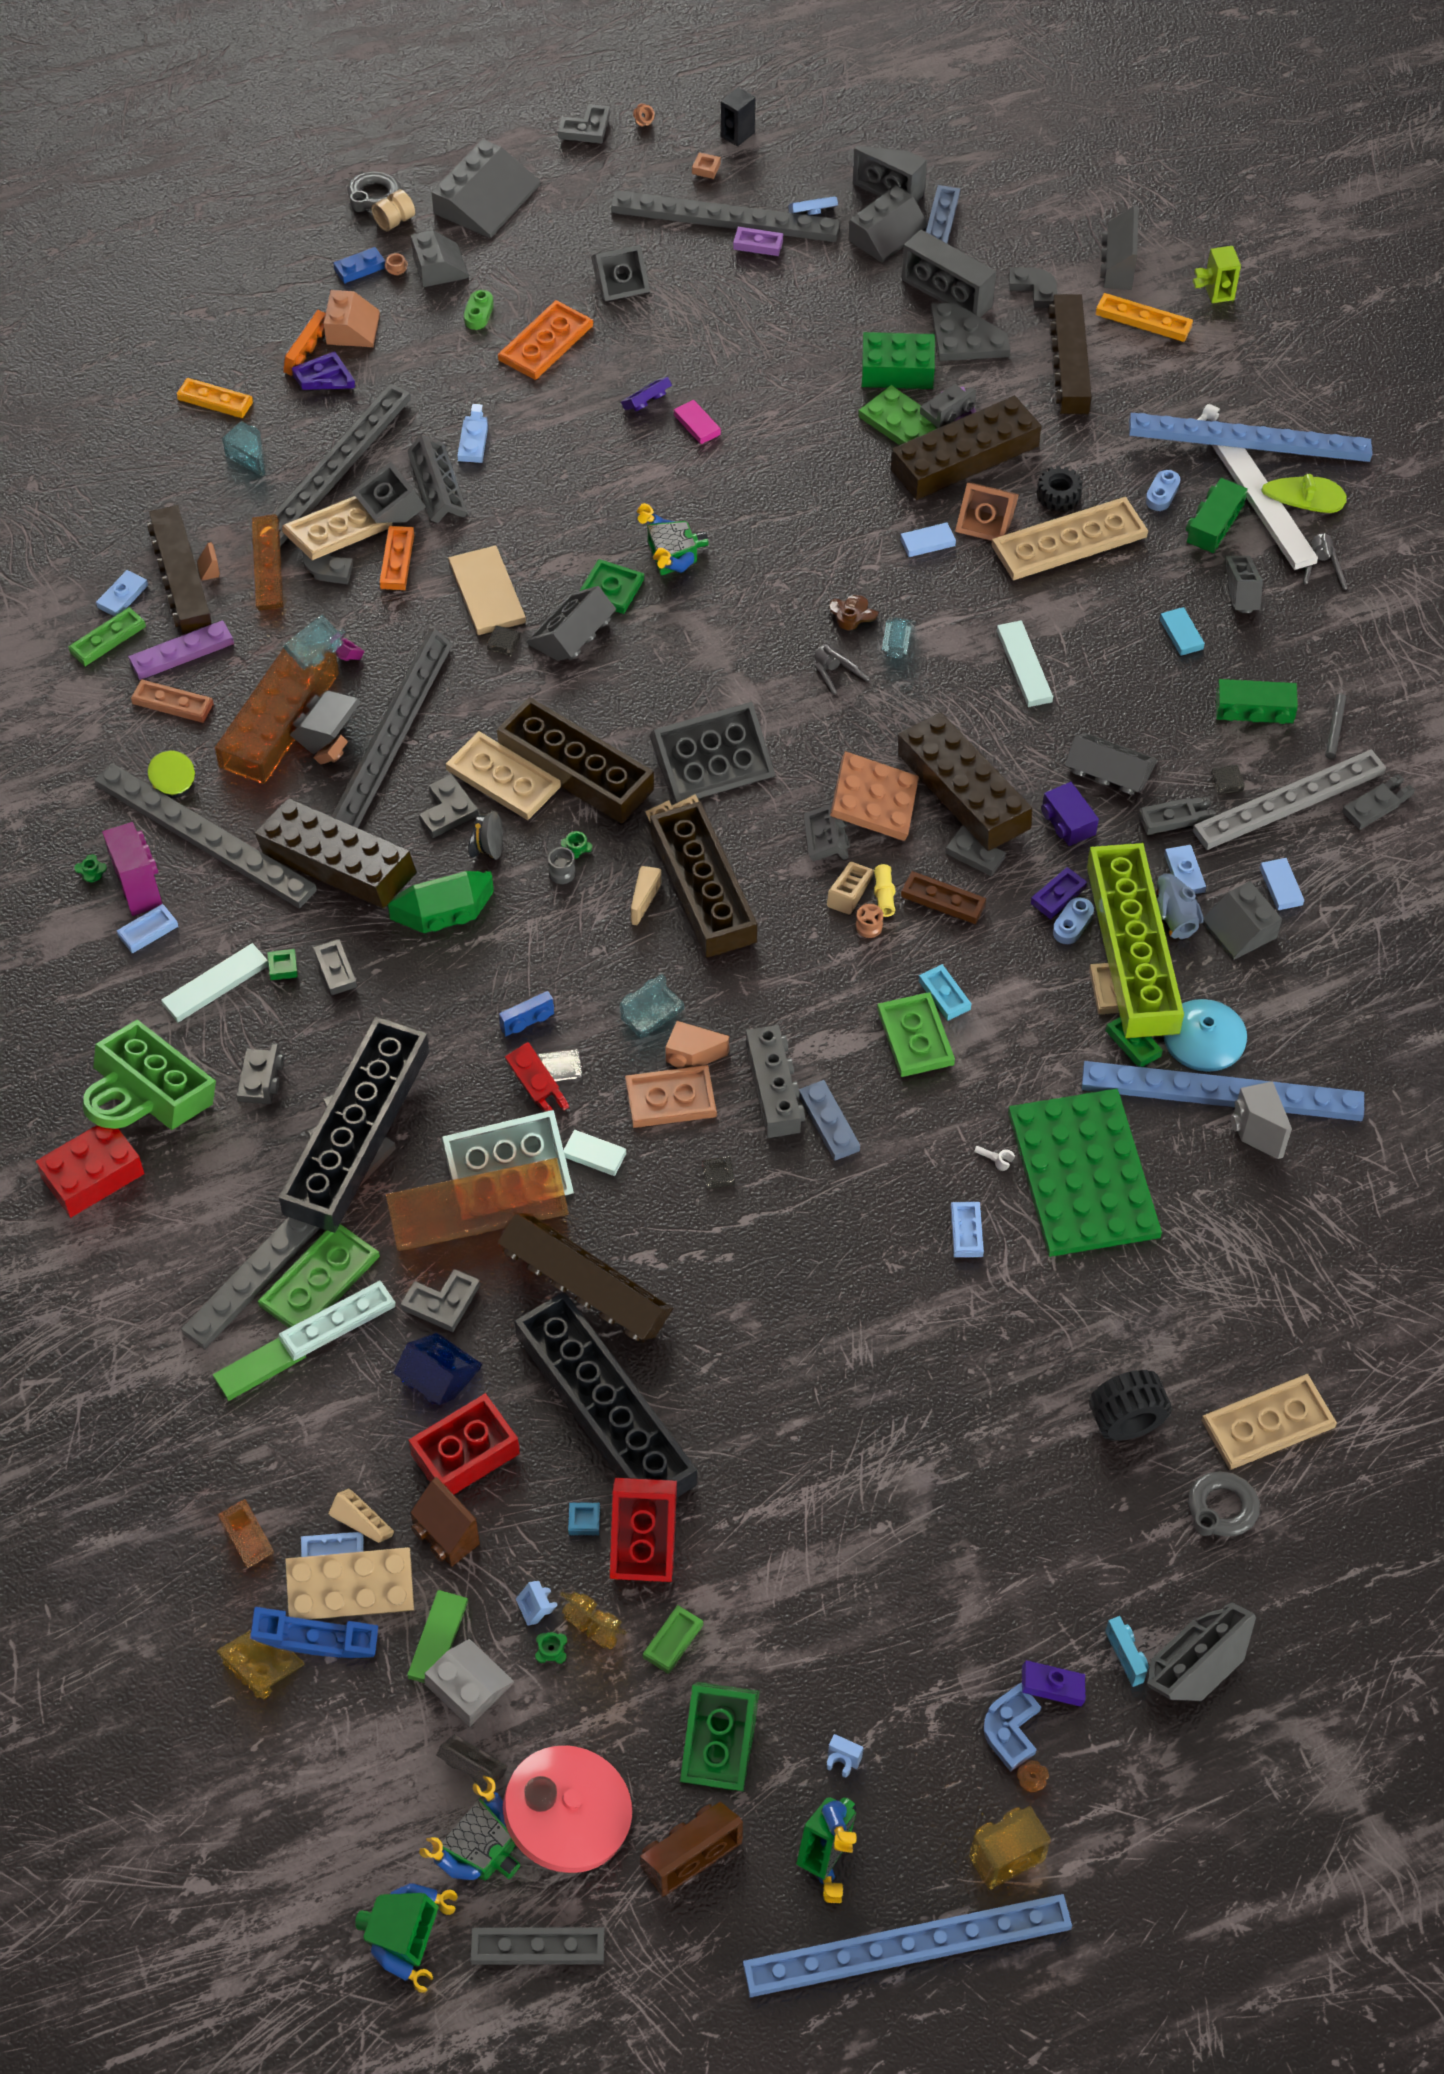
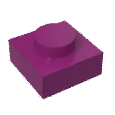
(349, 650)

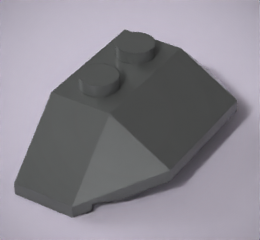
(1202, 1654)

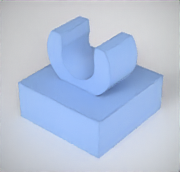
(534, 1602)
(844, 1751)

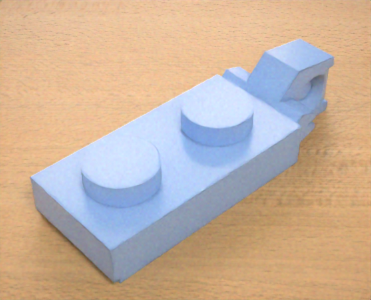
(473, 436)

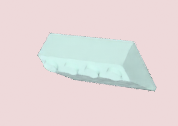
(506, 1146)

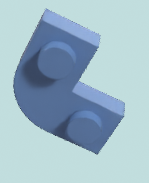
(1003, 1729)

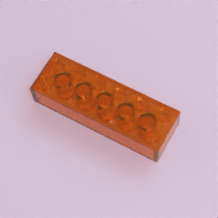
(264, 724)
(475, 1204)

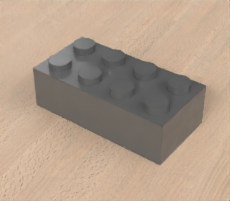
(948, 273)

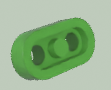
(478, 309)

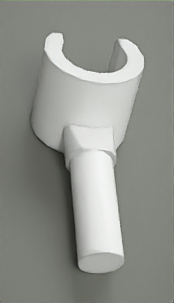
(1210, 413)
(999, 1163)

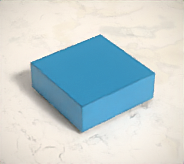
(584, 1518)

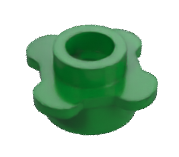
(576, 838)
(91, 874)
(549, 1639)

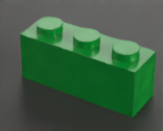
(1216, 515)
(1256, 701)

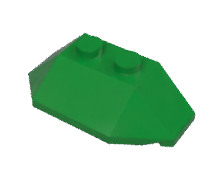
(442, 901)

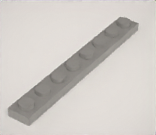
(1288, 799)

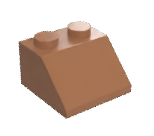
(350, 320)
(986, 511)

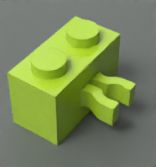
(1221, 274)

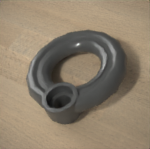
(359, 199)
(1219, 1526)

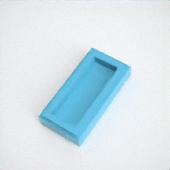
(1182, 631)

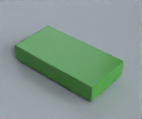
(673, 1639)

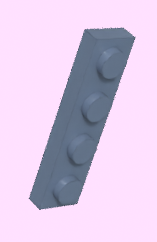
(943, 212)

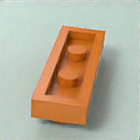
(305, 343)
(397, 558)

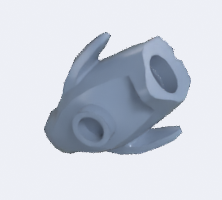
(1178, 906)

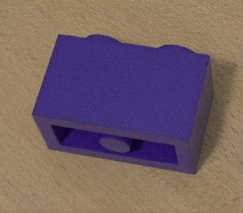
(1069, 814)

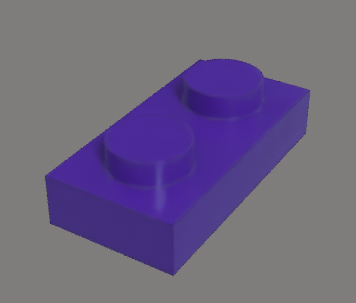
(653, 390)
(1058, 892)

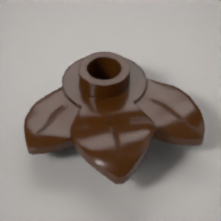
(852, 611)

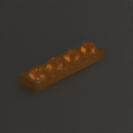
(267, 562)

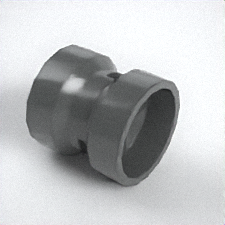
(561, 865)

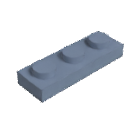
(829, 1120)

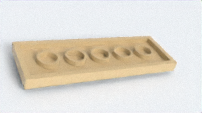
(1069, 538)

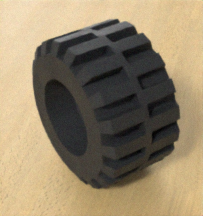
(1130, 1405)

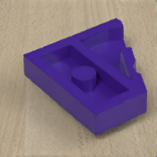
(323, 373)

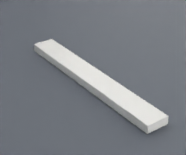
(1269, 510)

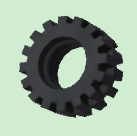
(1059, 478)

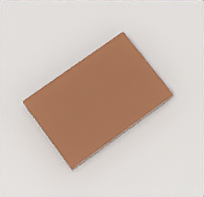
(670, 1096)

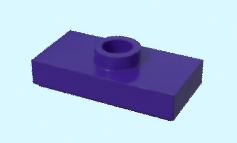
(1053, 1683)

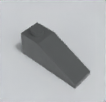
(1244, 583)

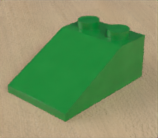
(719, 1736)

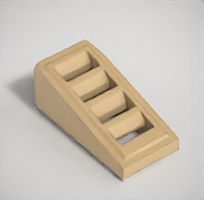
(647, 885)
(849, 889)
(358, 1515)

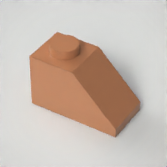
(695, 1046)

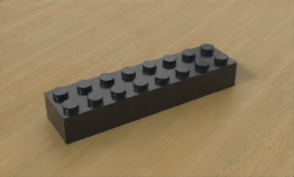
(354, 1125)
(602, 1395)

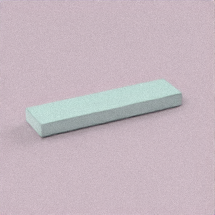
(1024, 663)
(215, 982)
(336, 1320)

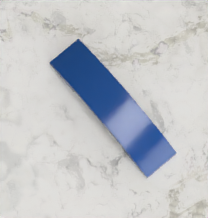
(312, 1636)

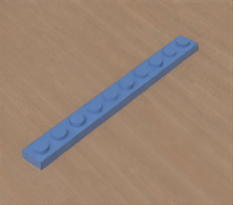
(1250, 437)
(1218, 1090)
(906, 1945)

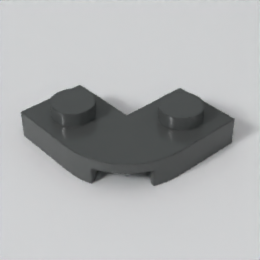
(1036, 280)
(329, 568)

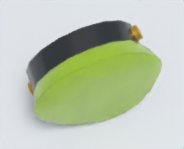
(171, 773)

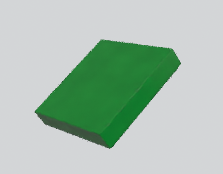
(616, 582)

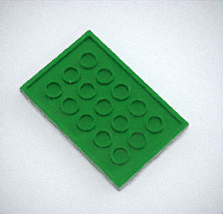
(1084, 1172)

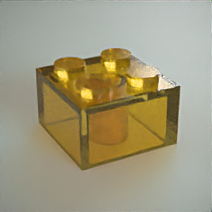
(1009, 1846)

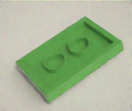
(896, 416)
(915, 1034)

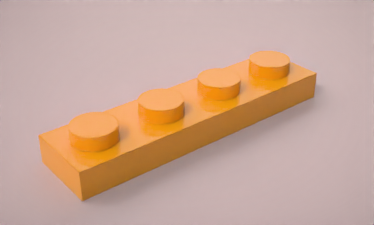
(1144, 317)

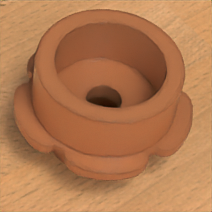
(648, 114)
(396, 264)

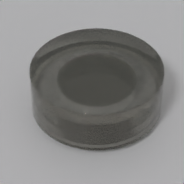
(540, 1793)

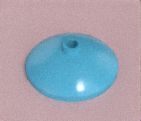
(1208, 1046)

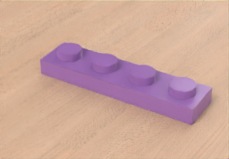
(181, 650)

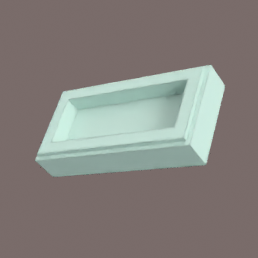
(594, 1152)

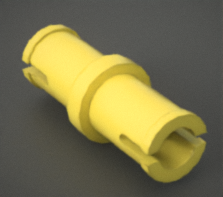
(884, 889)

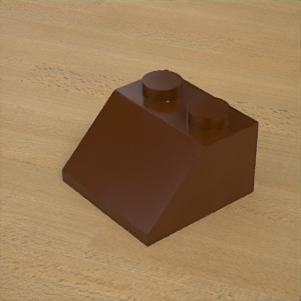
(444, 1523)

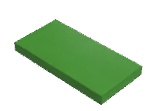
(319, 1277)

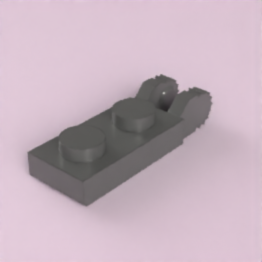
(1377, 802)
(1175, 814)

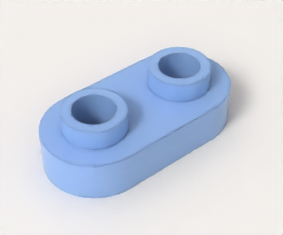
(1163, 490)
(1075, 919)

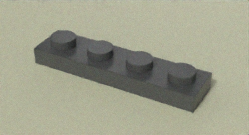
(537, 1946)

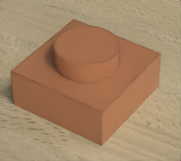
(706, 165)
(331, 751)

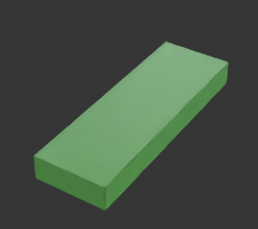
(107, 636)
(254, 1369)
(438, 1633)

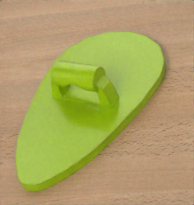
(1307, 493)

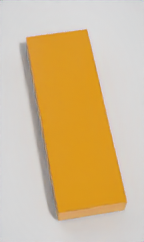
(214, 398)

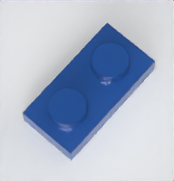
(359, 265)
(526, 1013)

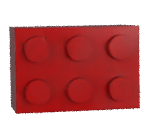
(89, 1168)
(465, 1445)
(643, 1529)

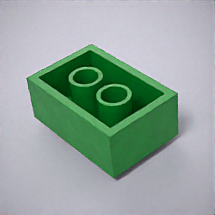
(898, 360)

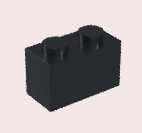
(738, 116)

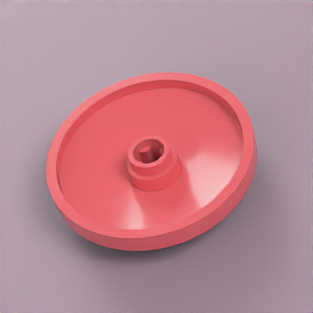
(585, 1821)

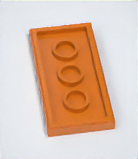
(545, 340)

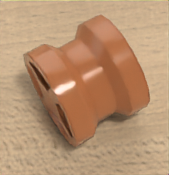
(872, 914)

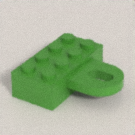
(147, 1079)

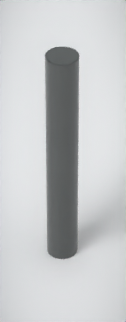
(1335, 726)

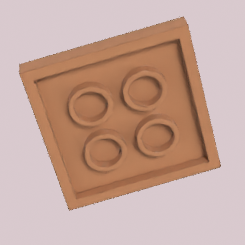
(874, 796)

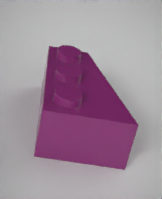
(133, 867)

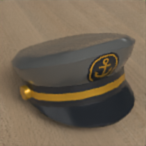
(486, 836)

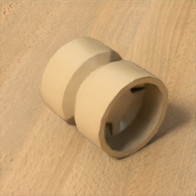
(393, 210)

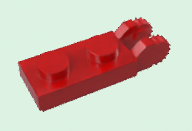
(535, 1077)

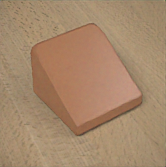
(208, 563)

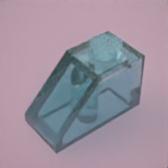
(245, 447)
(898, 636)

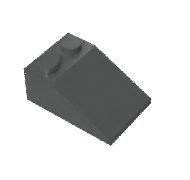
(884, 168)

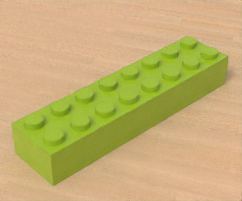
(1135, 941)

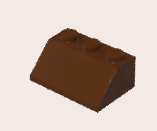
(691, 1847)

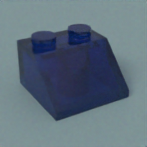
(436, 1368)

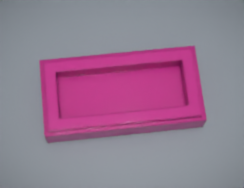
(697, 422)

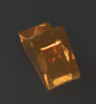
(245, 1533)

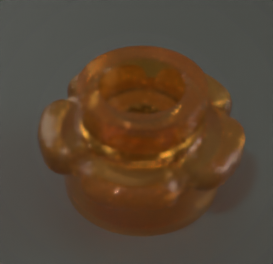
(1032, 1784)

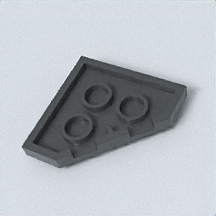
(966, 335)

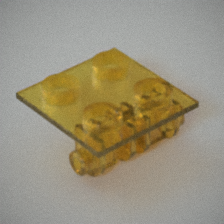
(584, 1611)
(258, 1663)

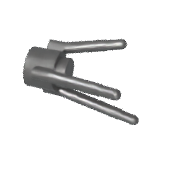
(1324, 549)
(830, 659)

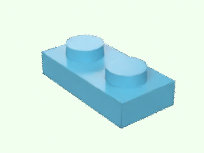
(945, 992)
(1122, 1641)

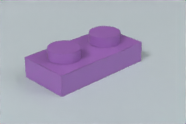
(758, 241)

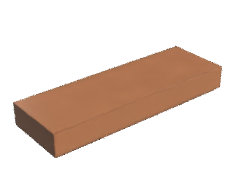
(172, 701)

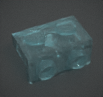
(313, 642)
(650, 1007)

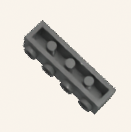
(774, 1082)

